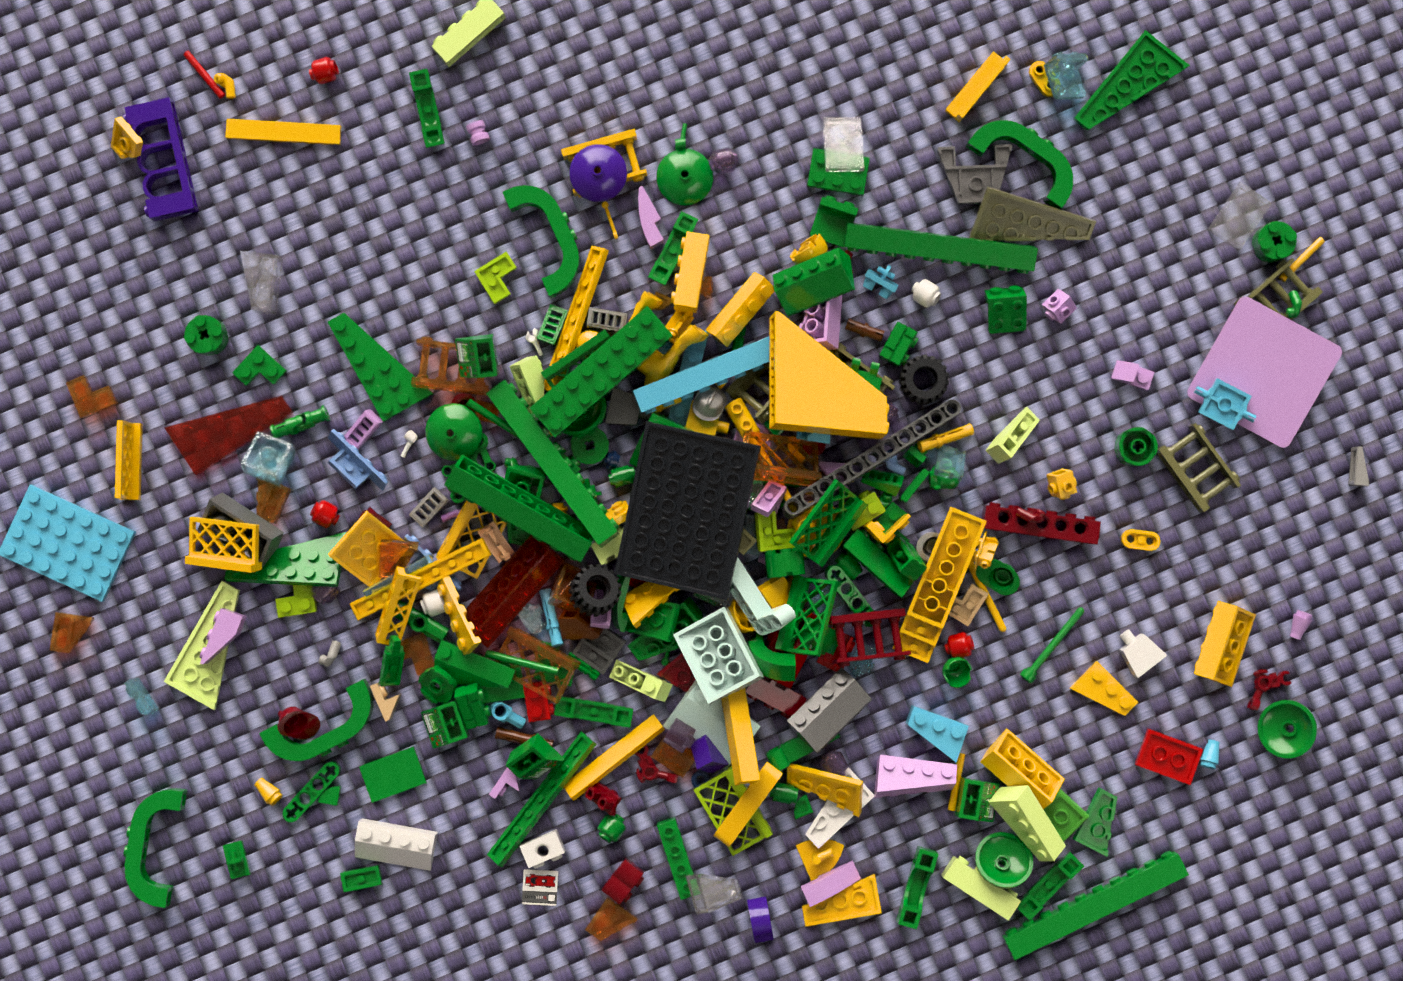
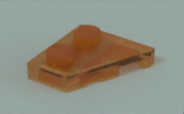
(271, 500)

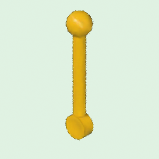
(605, 205)

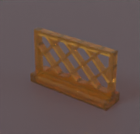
(784, 474)
(545, 650)

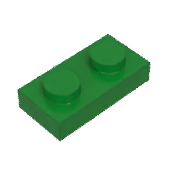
(361, 878)

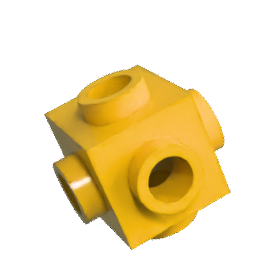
(1061, 484)

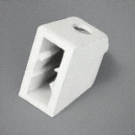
(1140, 653)

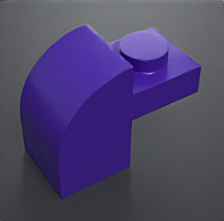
(760, 919)

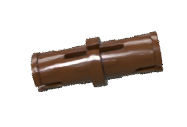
(864, 330)

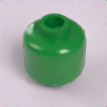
(611, 828)

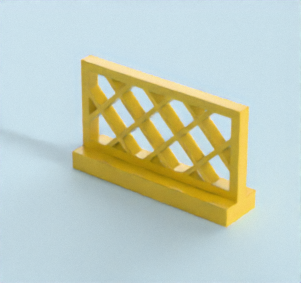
(128, 460)
(457, 530)
(218, 560)

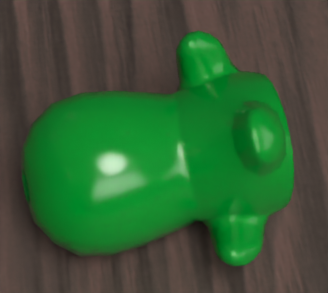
(938, 482)

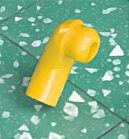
(226, 82)

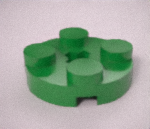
(592, 456)
(443, 679)

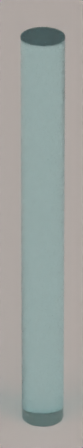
(387, 581)

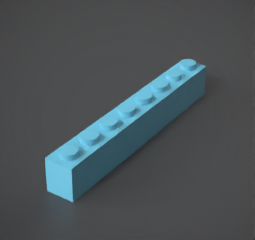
(702, 376)

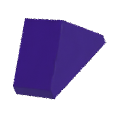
(707, 755)

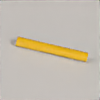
(1303, 257)
(954, 792)

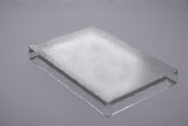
(843, 144)
(1239, 216)

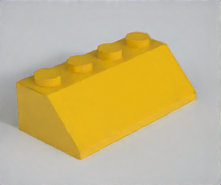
(1224, 643)
(1020, 766)

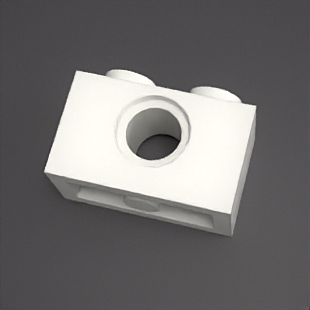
(551, 841)

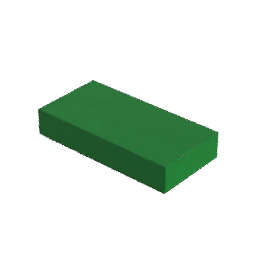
(914, 485)

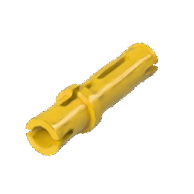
(938, 440)

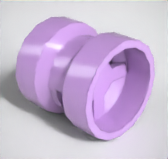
(478, 133)

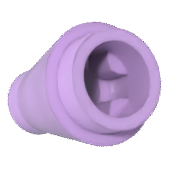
(1300, 623)

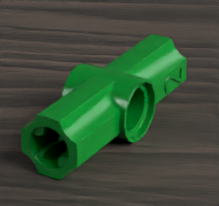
(431, 627)

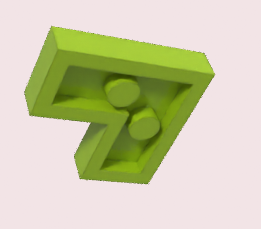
(491, 275)
(768, 536)
(300, 603)

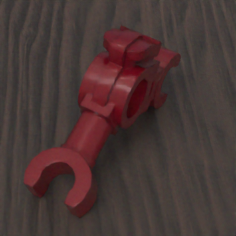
(1263, 683)
(649, 769)

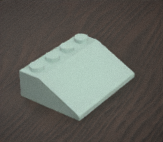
(718, 655)
(705, 718)

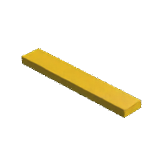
(283, 131)
(613, 757)

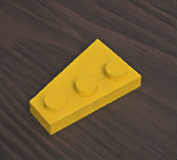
(1104, 689)

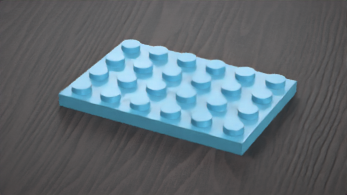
(66, 543)

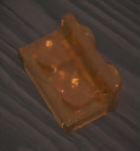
(674, 759)

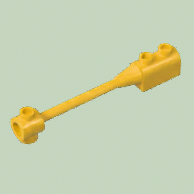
(744, 422)

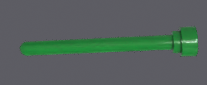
(1030, 673)

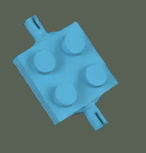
(1224, 404)

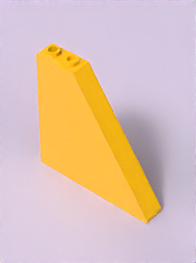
(817, 390)

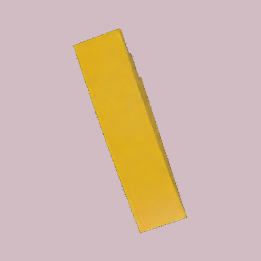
(940, 583)

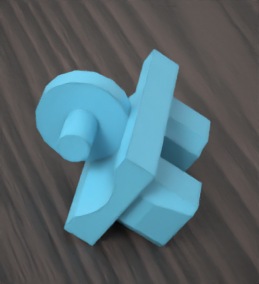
(887, 285)

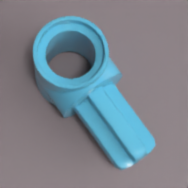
(508, 715)

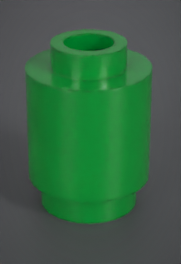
(622, 476)
(849, 565)
(784, 793)

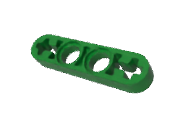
(851, 595)
(311, 791)

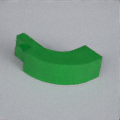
(772, 664)

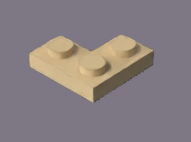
(968, 606)

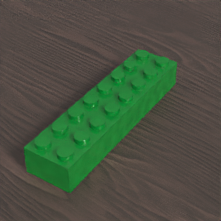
(601, 372)
(519, 508)

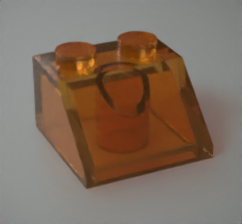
(560, 591)

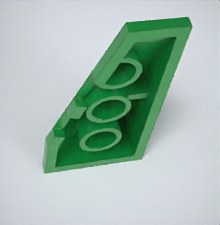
(647, 647)
(472, 667)

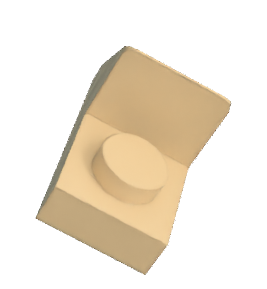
(386, 706)

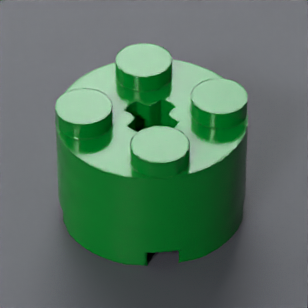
(1284, 238)
(214, 328)
(1135, 436)
(784, 562)

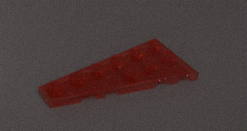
(218, 435)

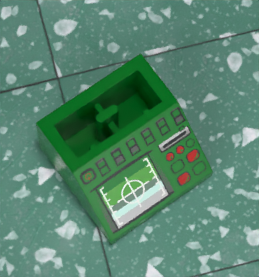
(477, 356)
(444, 724)
(533, 758)
(974, 799)

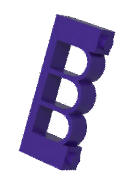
(175, 204)

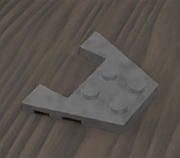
(971, 182)

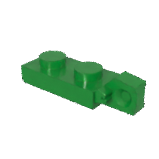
(392, 662)

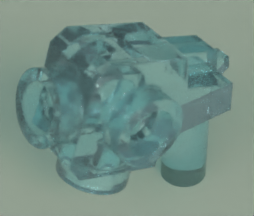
(531, 618)
(862, 667)

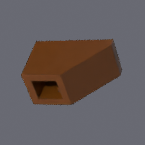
(577, 626)

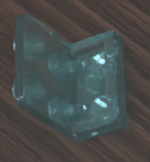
(1064, 75)

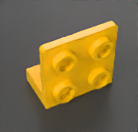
(876, 530)

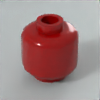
(323, 70)
(324, 514)
(960, 645)

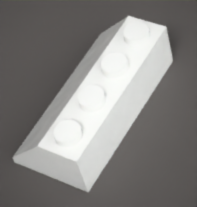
(395, 844)

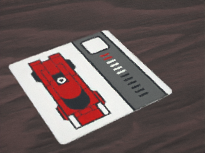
(540, 887)

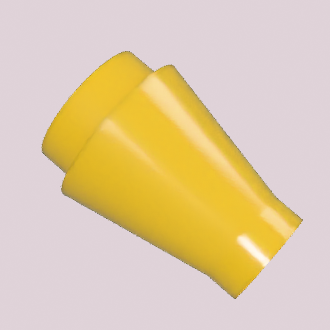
(268, 791)

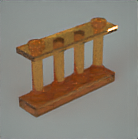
(441, 383)

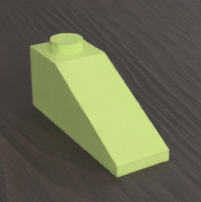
(529, 379)
(1012, 436)

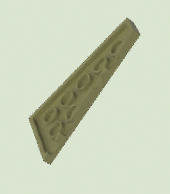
(1020, 219)

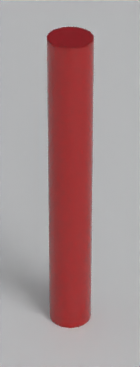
(205, 76)

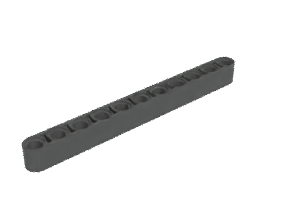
(878, 452)

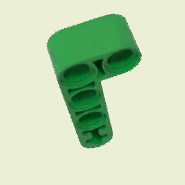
(789, 752)

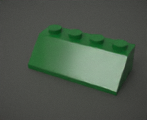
(814, 281)
(877, 562)

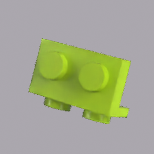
(873, 509)

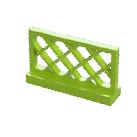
(758, 818)

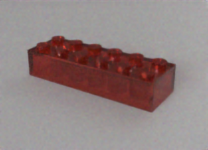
(512, 589)

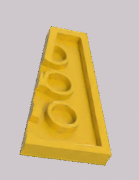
(644, 599)
(465, 638)
(828, 786)

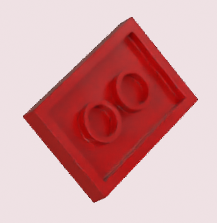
(1168, 756)

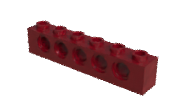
(1089, 535)

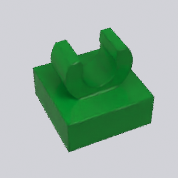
(914, 456)

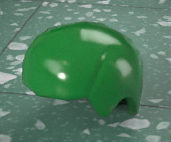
(957, 672)

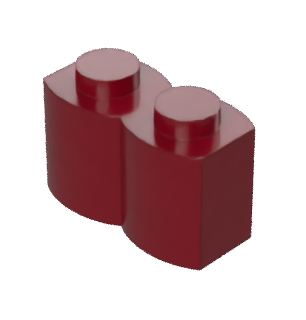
(622, 881)

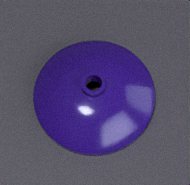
(598, 186)

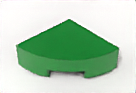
(330, 796)
(802, 807)

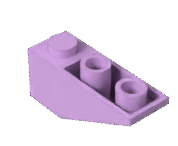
(226, 628)

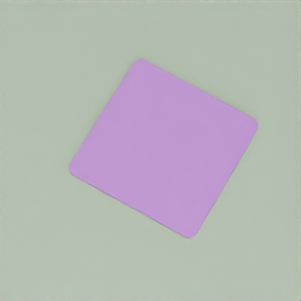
(1273, 363)

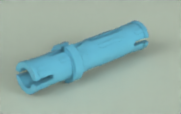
(551, 619)

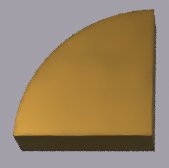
(666, 301)

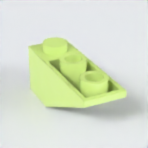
(640, 681)

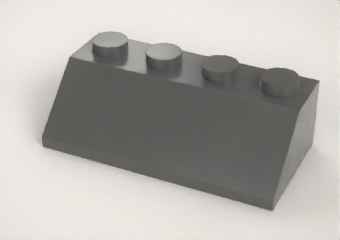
(227, 509)
(829, 710)

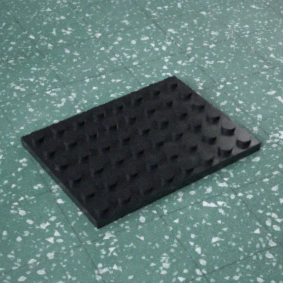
(687, 510)

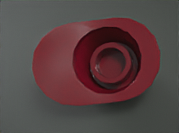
(297, 723)

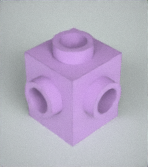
(1059, 306)

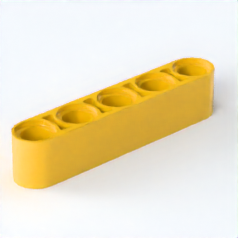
(747, 805)

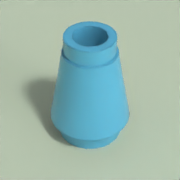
(1210, 755)

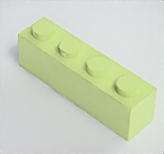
(468, 31)
(971, 882)

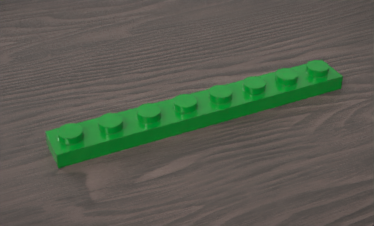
(541, 799)

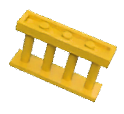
(626, 138)

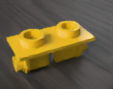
(679, 323)
(985, 545)

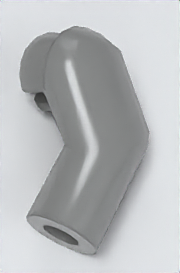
(332, 654)

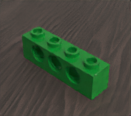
(676, 854)

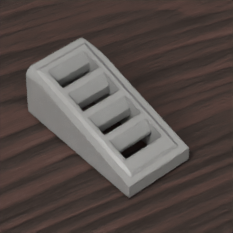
(608, 313)
(1358, 471)
(444, 500)

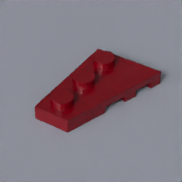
(678, 673)

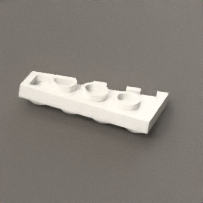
(833, 818)

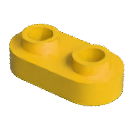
(1040, 79)
(1139, 540)

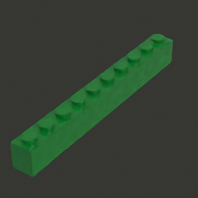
(940, 246)
(553, 464)
(1094, 905)

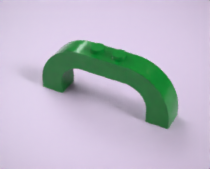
(1033, 145)
(525, 196)
(284, 747)
(136, 850)

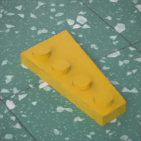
(853, 902)

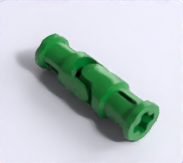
(297, 423)

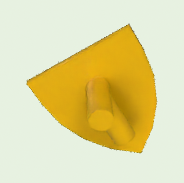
(819, 860)

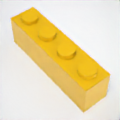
(691, 272)
(740, 309)

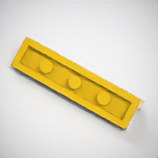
(976, 86)
(392, 602)

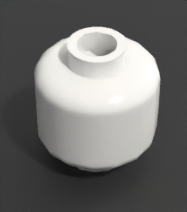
(926, 293)
(432, 603)

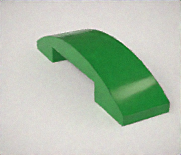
(427, 108)
(669, 256)
(618, 615)
(594, 711)
(1048, 885)

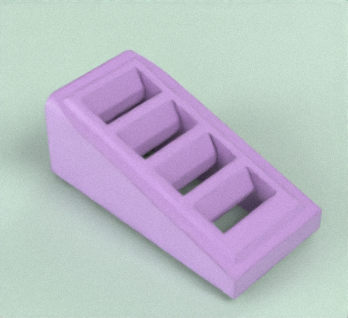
(374, 418)

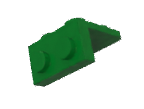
(832, 220)
(1006, 309)

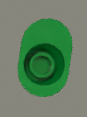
(999, 577)

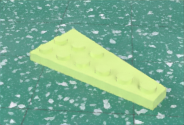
(187, 674)

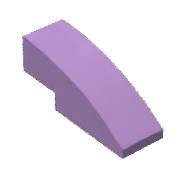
(649, 219)
(830, 883)

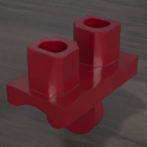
(604, 797)

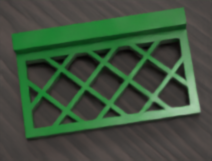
(574, 356)
(836, 528)
(797, 598)

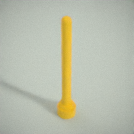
(989, 602)

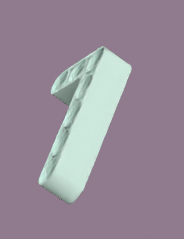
(754, 605)

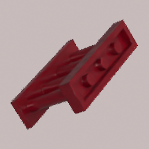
(875, 619)

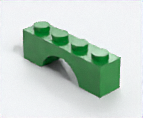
(919, 875)

